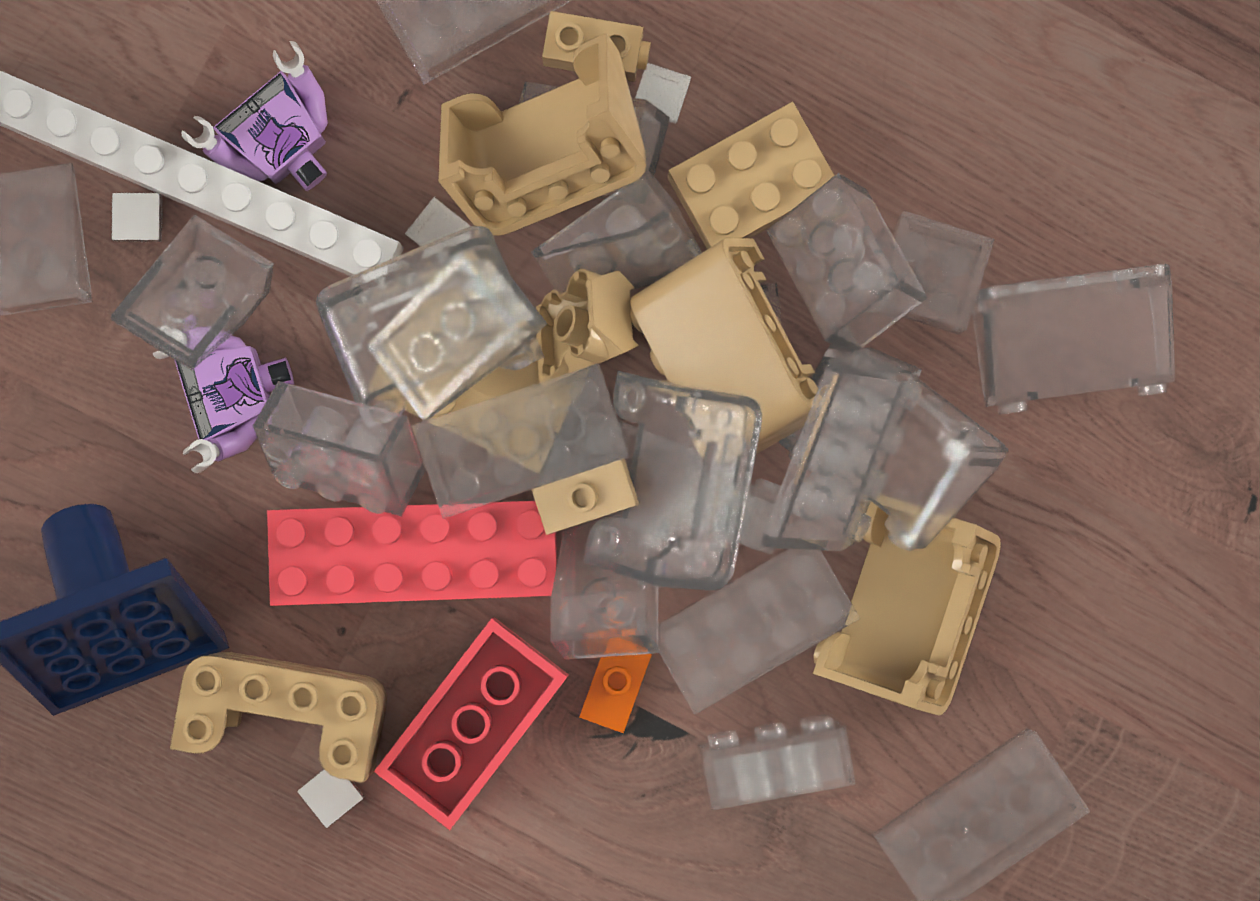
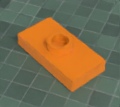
(614, 690)

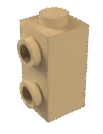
(569, 31)

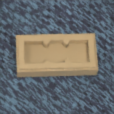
(585, 496)

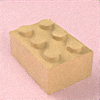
(751, 177)

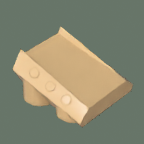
(585, 323)

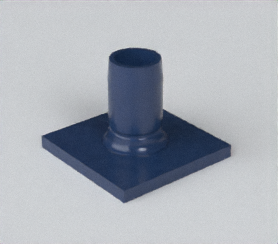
(107, 621)

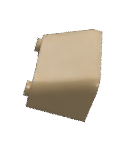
(545, 151)
(914, 615)

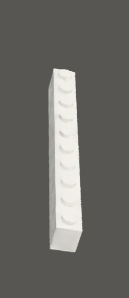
(191, 179)

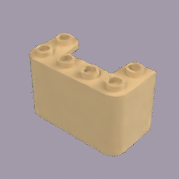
(720, 333)
(229, 683)

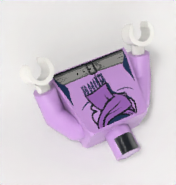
(273, 128)
(227, 397)

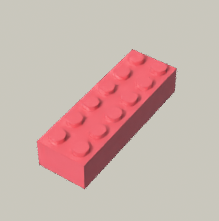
(408, 557)

